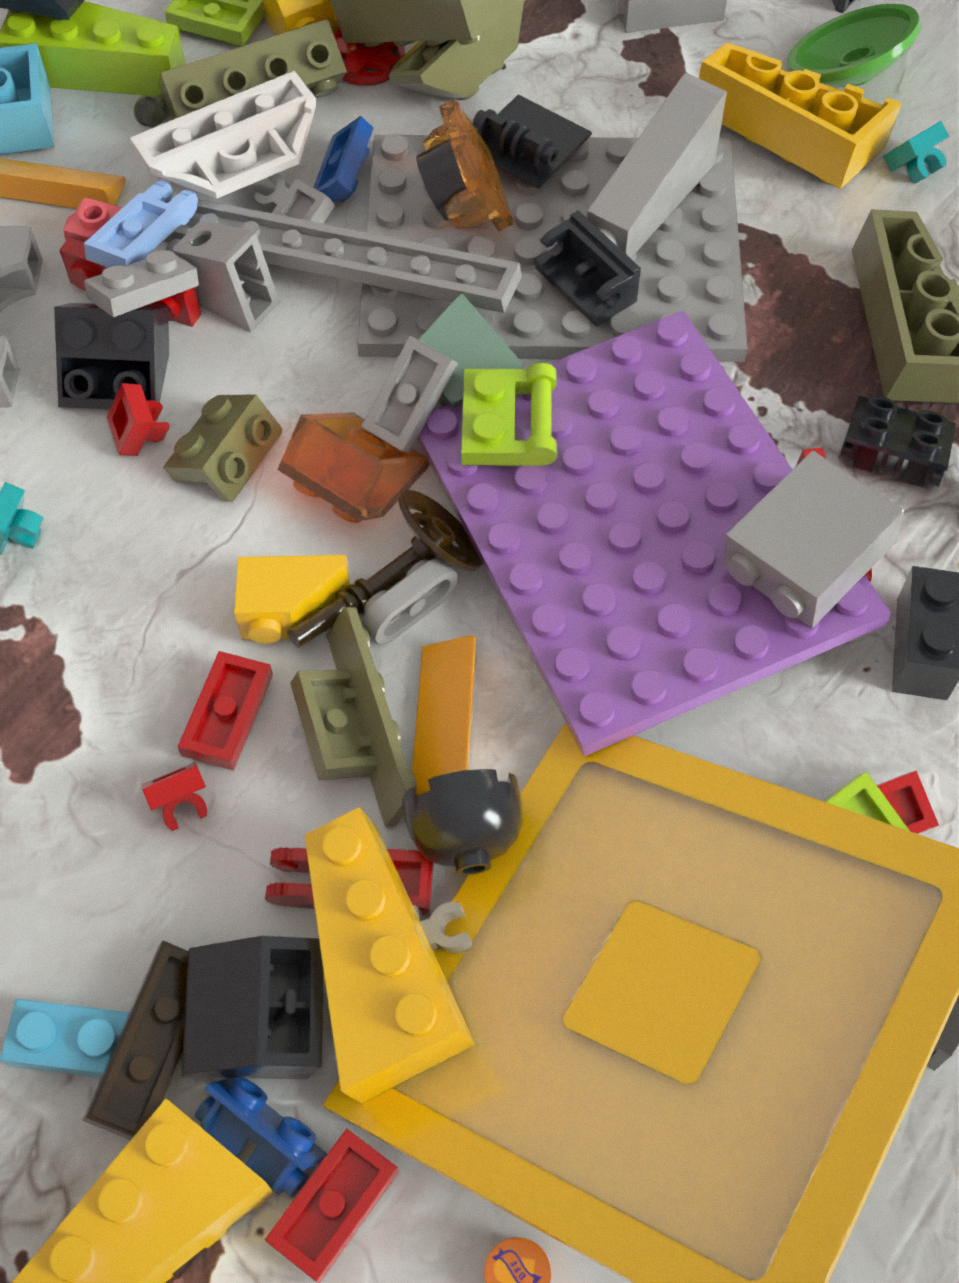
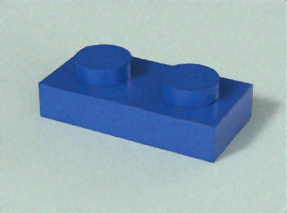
(343, 159)

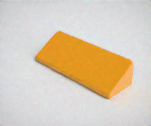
(57, 184)
(444, 710)

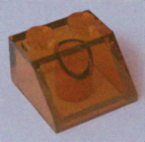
(349, 465)

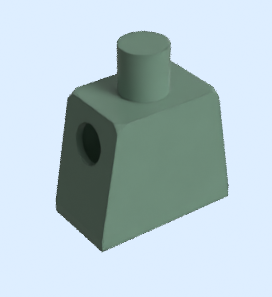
(469, 341)

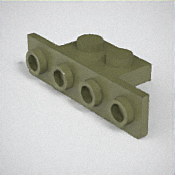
(350, 719)

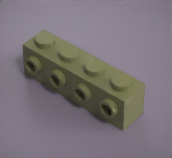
(306, 50)

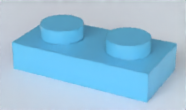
(61, 1037)

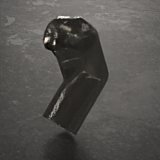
(150, 110)

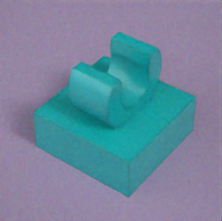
(919, 150)
(15, 522)

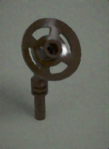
(430, 542)

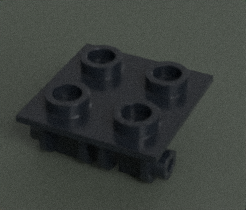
(529, 139)
(919, 437)

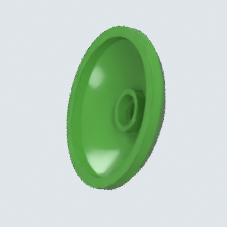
(857, 44)

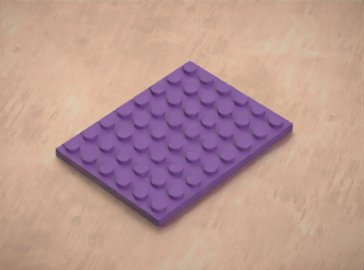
(623, 536)

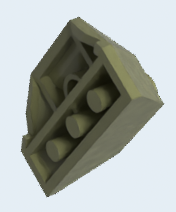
(458, 69)

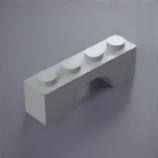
(18, 279)

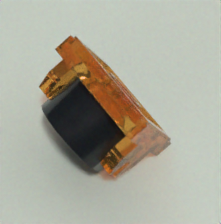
(462, 173)

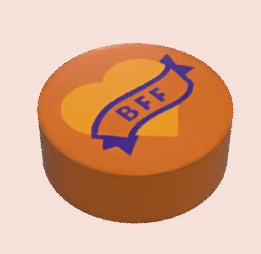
(517, 1262)

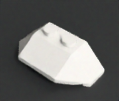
(232, 139)

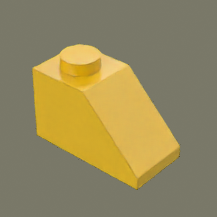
(283, 591)

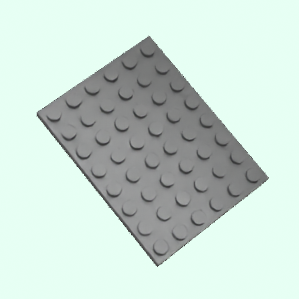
(684, 264)

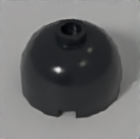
(465, 819)

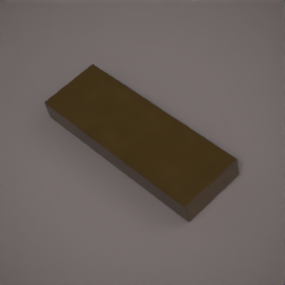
(145, 1049)

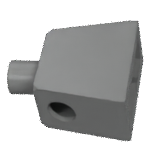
(229, 272)

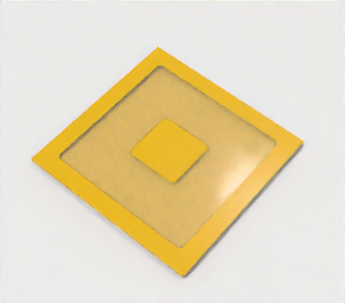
(684, 1017)

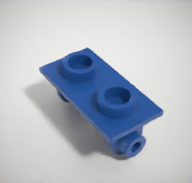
(242, 1115)

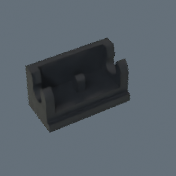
(589, 269)

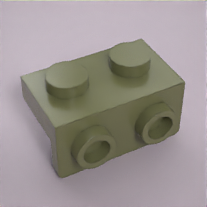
(225, 444)

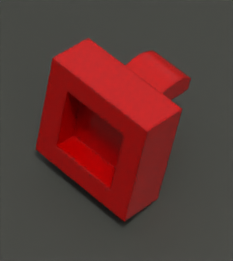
(134, 420)
(173, 789)

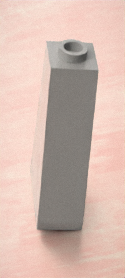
(661, 165)

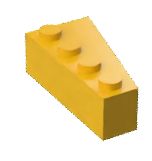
(797, 116)
(380, 973)
(150, 1208)

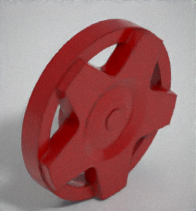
(362, 59)

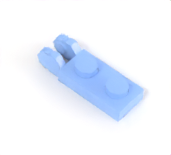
(140, 226)

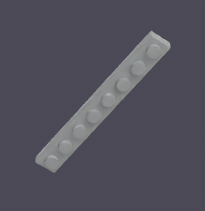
(369, 257)

